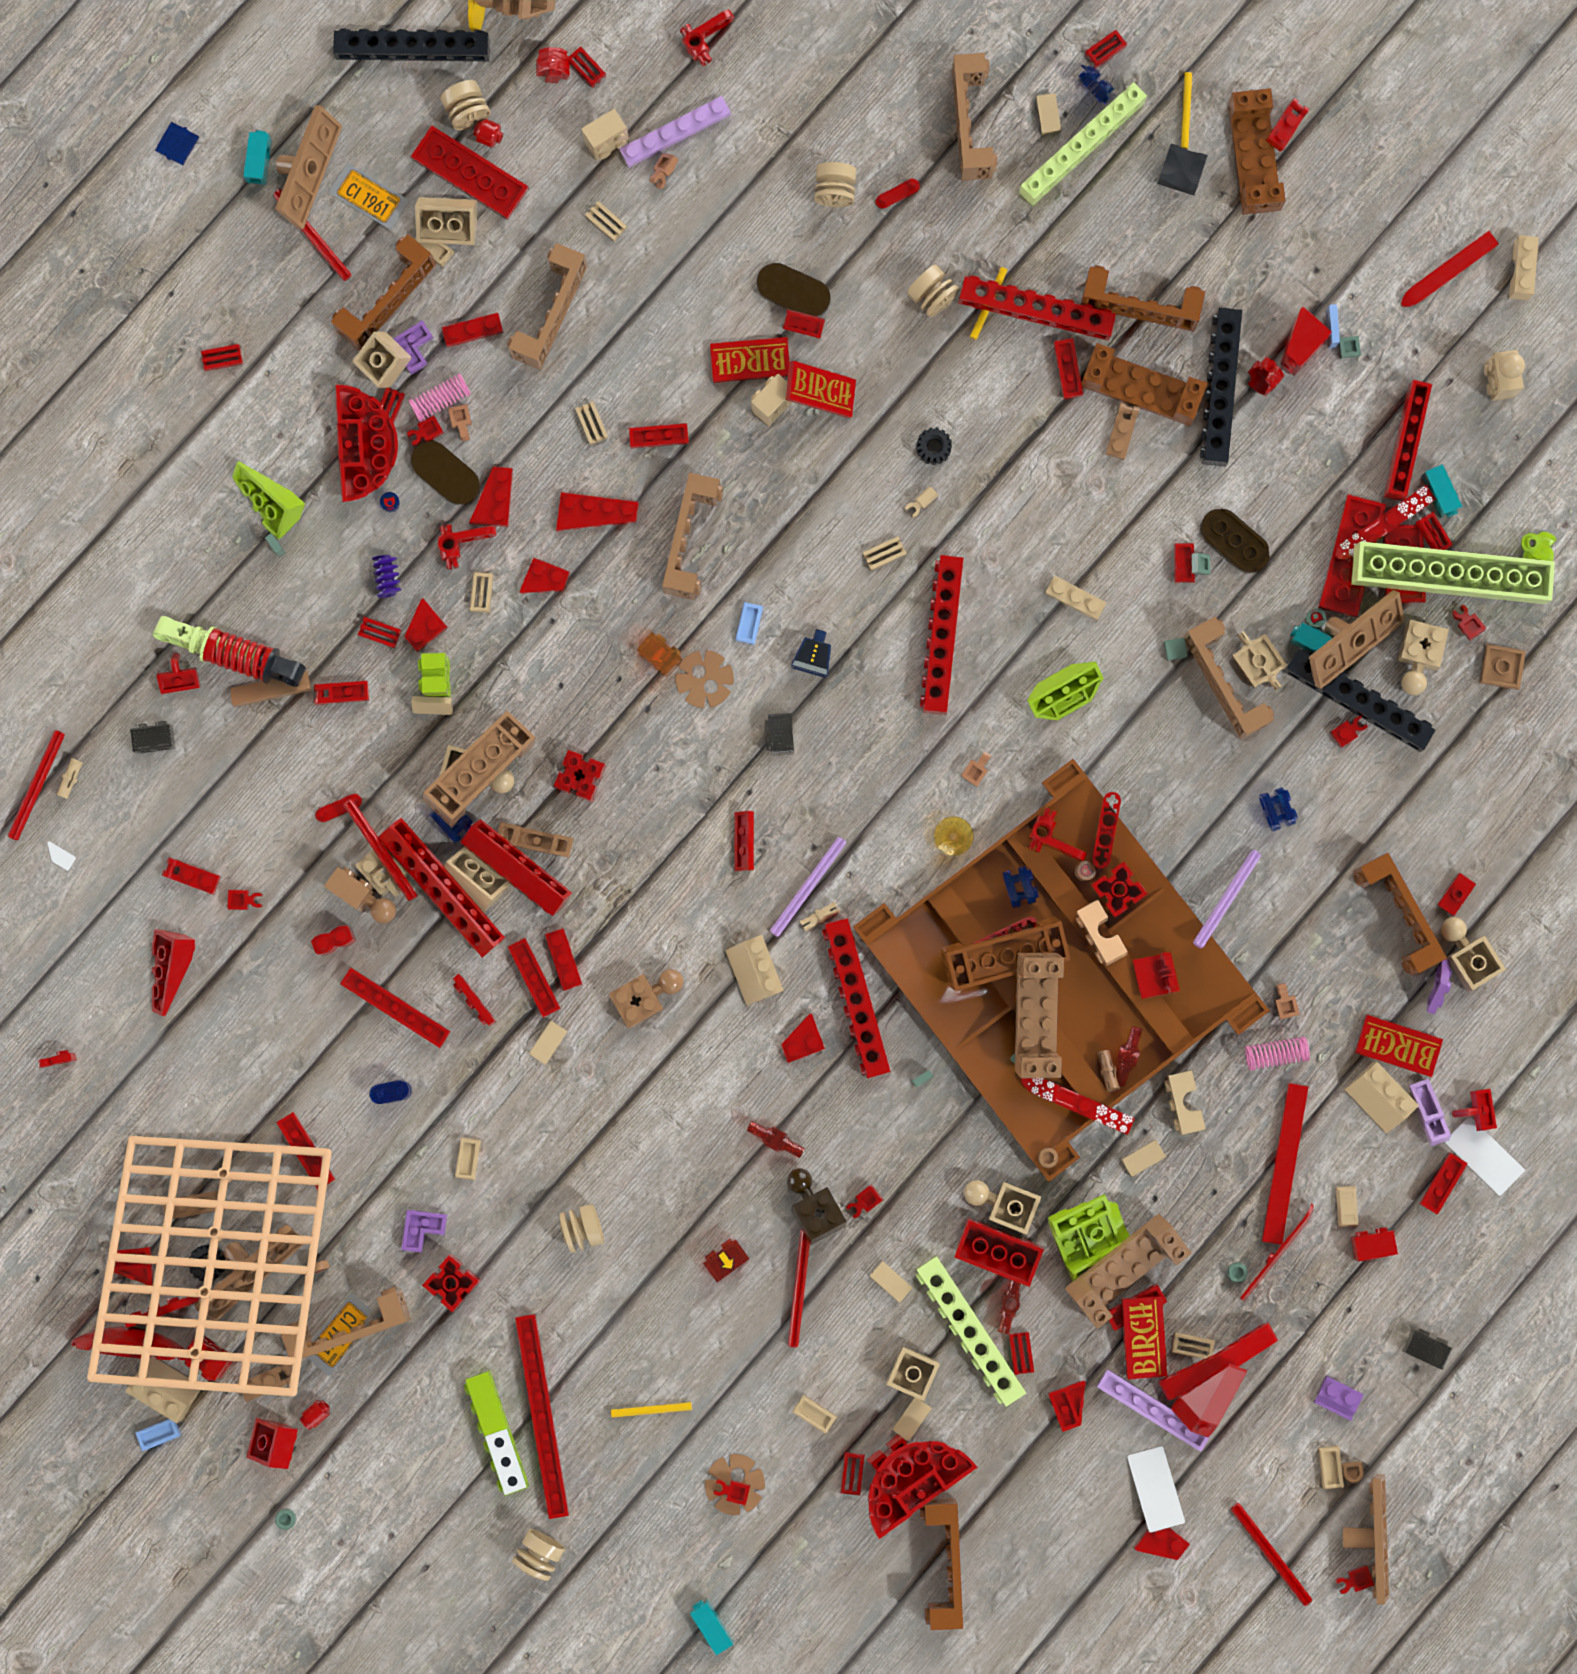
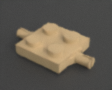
(1259, 661)

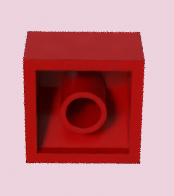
(272, 1443)

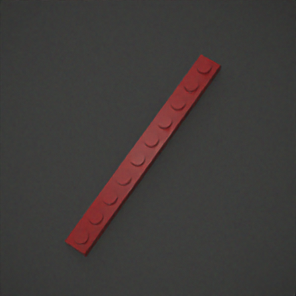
(542, 1416)

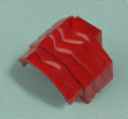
(552, 64)
(1265, 376)

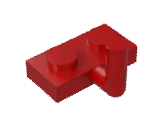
(178, 679)
(1482, 1110)

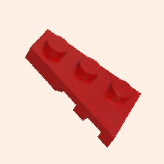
(495, 500)

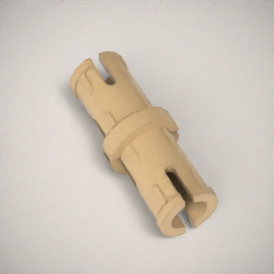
(69, 778)
(819, 916)

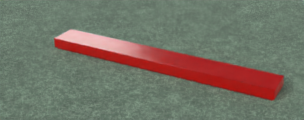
(1285, 1163)

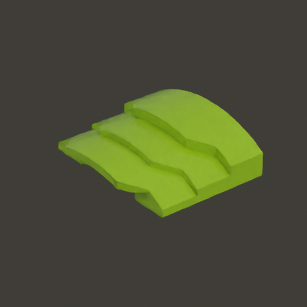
(1087, 1233)

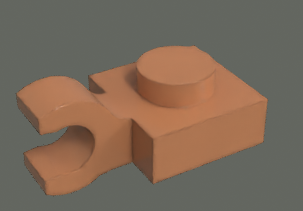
(664, 167)
(461, 419)
(975, 770)
(1286, 1005)

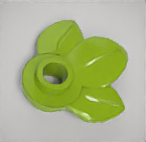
(1541, 548)

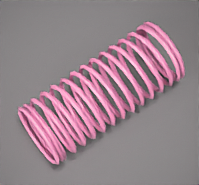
(419, 413)
(1303, 1048)

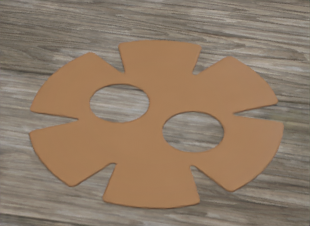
(720, 675)
(722, 1471)

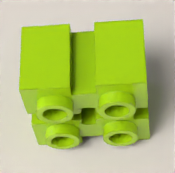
(435, 675)

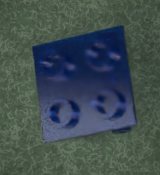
(1092, 77)

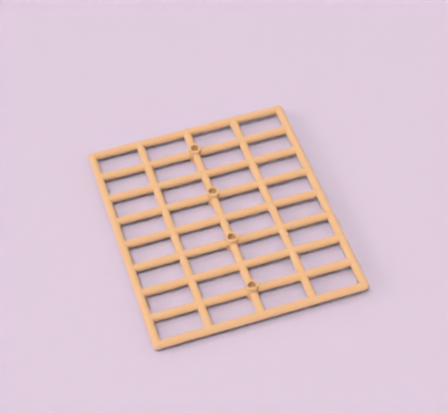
(205, 1291)

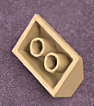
(447, 220)
(476, 878)
(754, 970)
(1381, 1097)
(167, 1401)

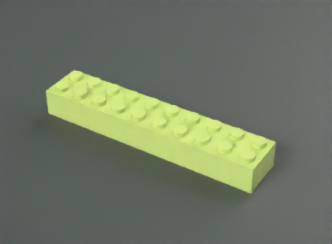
(1453, 573)

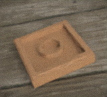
(1502, 667)

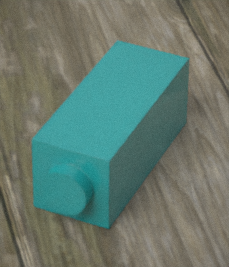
(257, 157)
(1439, 483)
(1308, 637)
(711, 1626)

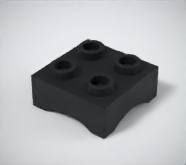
(1182, 169)

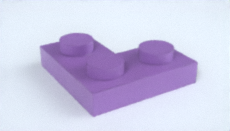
(411, 341)
(1441, 986)
(418, 1224)

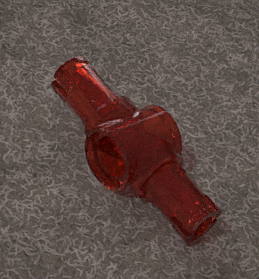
(1128, 1055)
(775, 1139)
(1008, 1314)

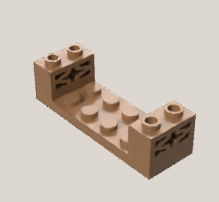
(970, 71)
(572, 267)
(700, 490)
(1197, 641)
(478, 768)
(1037, 1015)
(1125, 1266)
(393, 1311)

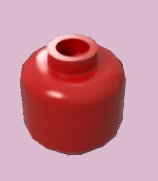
(488, 133)

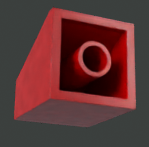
(1304, 340)

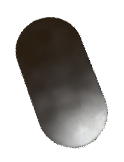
(793, 289)
(445, 473)
(1235, 540)

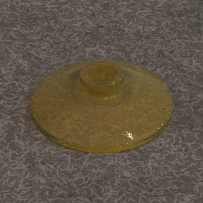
(960, 828)

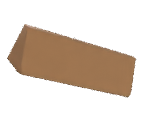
(261, 692)

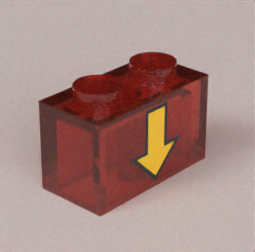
(726, 1260)

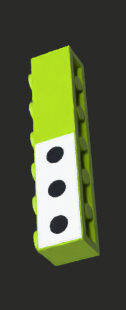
(496, 1432)

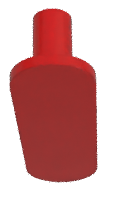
(897, 193)
(336, 808)

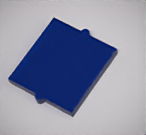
(177, 143)

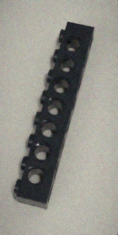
(420, 52)
(1232, 319)
(1400, 731)

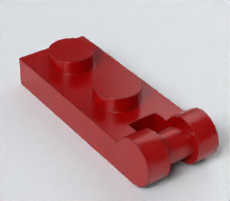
(1286, 125)
(342, 692)
(192, 876)

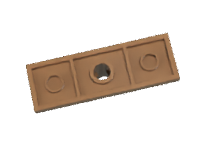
(307, 167)
(1355, 639)
(244, 1279)
(1374, 1538)

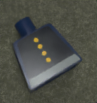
(813, 655)

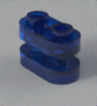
(1288, 814)
(463, 823)
(1025, 877)
(390, 1092)

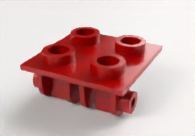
(1156, 975)

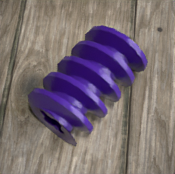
(386, 576)

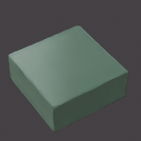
(1349, 347)
(275, 545)
(1200, 564)
(1175, 649)
(922, 1078)

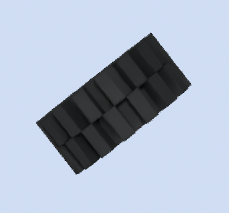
(939, 435)
(198, 1253)

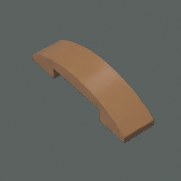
(536, 840)

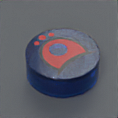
(389, 502)

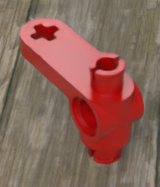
(703, 31)
(453, 554)
(1046, 821)

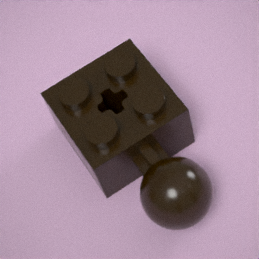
(821, 1202)

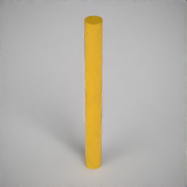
(1186, 110)
(983, 314)
(651, 1409)

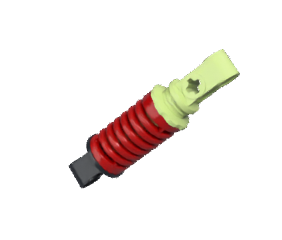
(231, 652)

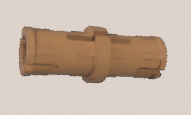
(1108, 1071)

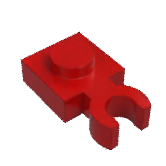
(428, 429)
(1470, 625)
(1346, 733)
(241, 900)
(61, 1058)
(866, 1199)
(736, 1492)
(1358, 1579)

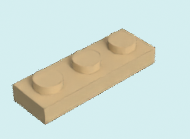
(1075, 598)

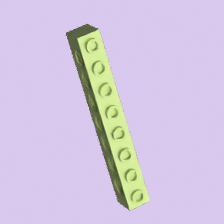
(1083, 144)
(1003, 1395)

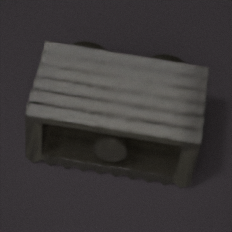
(780, 734)
(152, 738)
(1427, 1349)

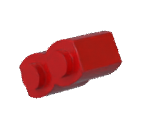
(329, 942)

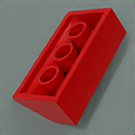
(999, 1251)

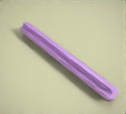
(808, 886)
(1227, 899)

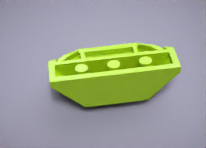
(1065, 691)

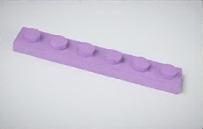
(675, 131)
(1149, 1408)

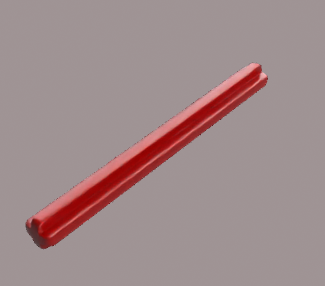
(322, 247)
(36, 785)
(380, 850)
(799, 1289)
(1271, 1554)

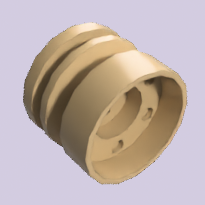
(465, 104)
(835, 184)
(930, 287)
(581, 1228)
(536, 1559)

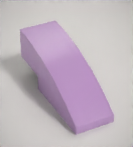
(1430, 1113)

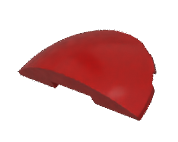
(364, 442)
(126, 1336)
(911, 1480)

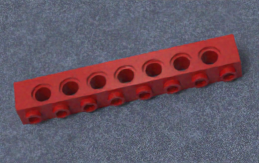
(1026, 312)
(954, 566)
(441, 887)
(843, 929)

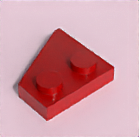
(543, 578)
(424, 626)
(803, 1040)
(135, 1271)
(1068, 1405)
(1162, 1543)

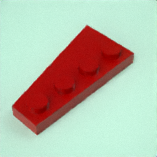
(586, 511)

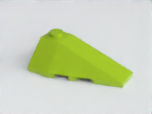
(275, 503)

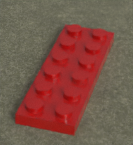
(469, 172)
(1337, 592)

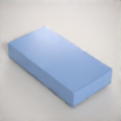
(1332, 324)
(749, 623)
(157, 1434)

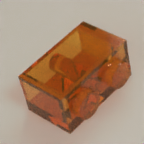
(660, 654)

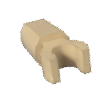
(922, 501)

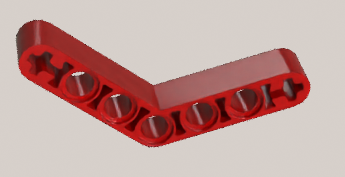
(1235, 1354)

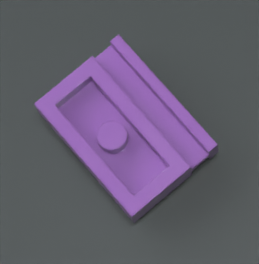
(1338, 1398)

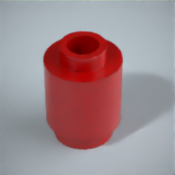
(315, 1414)

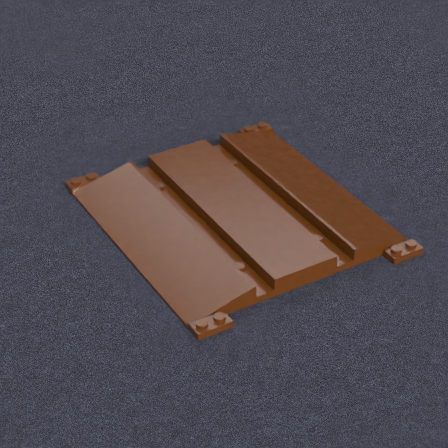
(1094, 1000)

